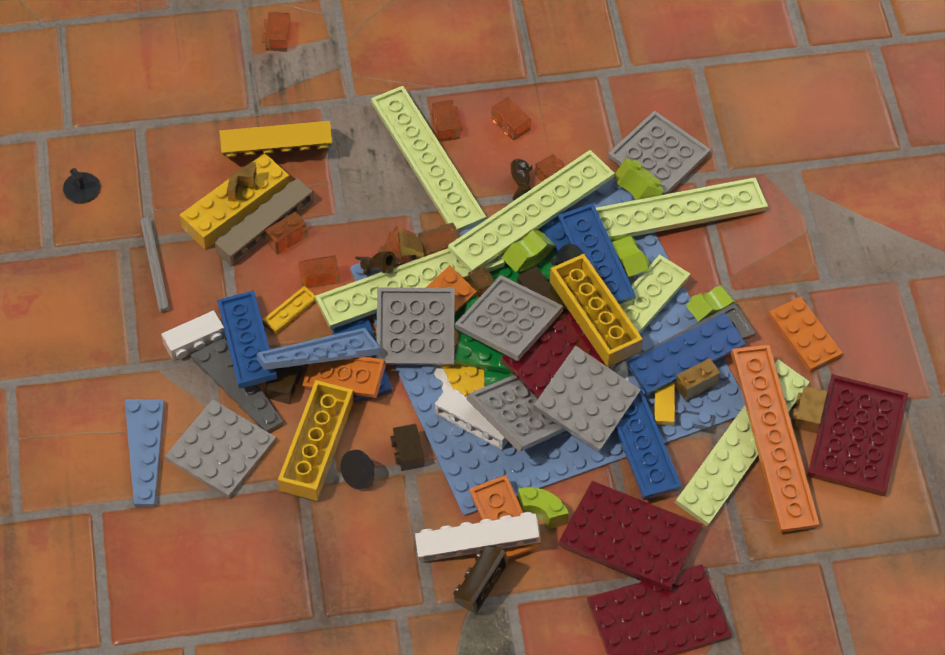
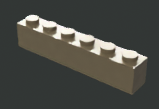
(251, 231)

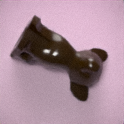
(520, 174)
(381, 261)

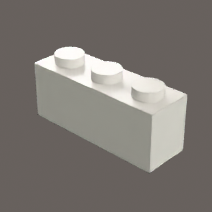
(193, 335)

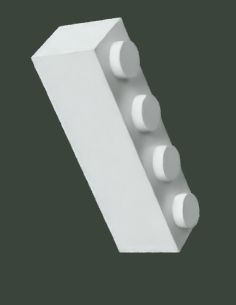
(457, 410)

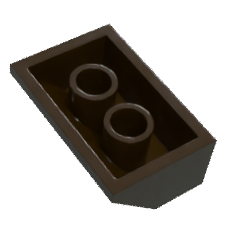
(481, 579)

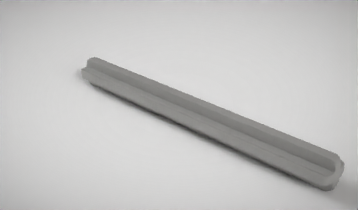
(154, 264)

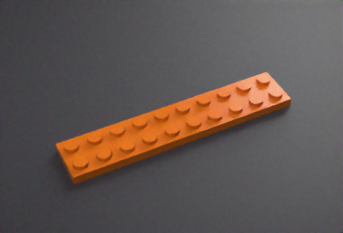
(774, 438)

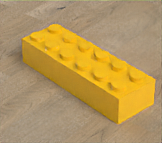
(275, 137)
(215, 215)
(595, 310)
(316, 440)

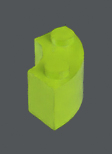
(638, 180)
(528, 251)
(630, 256)
(710, 303)
(544, 504)

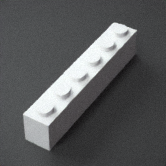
(472, 538)

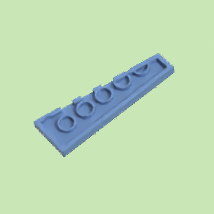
(330, 348)
(144, 438)

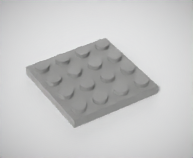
(661, 150)
(509, 317)
(415, 325)
(586, 398)
(511, 411)
(220, 448)

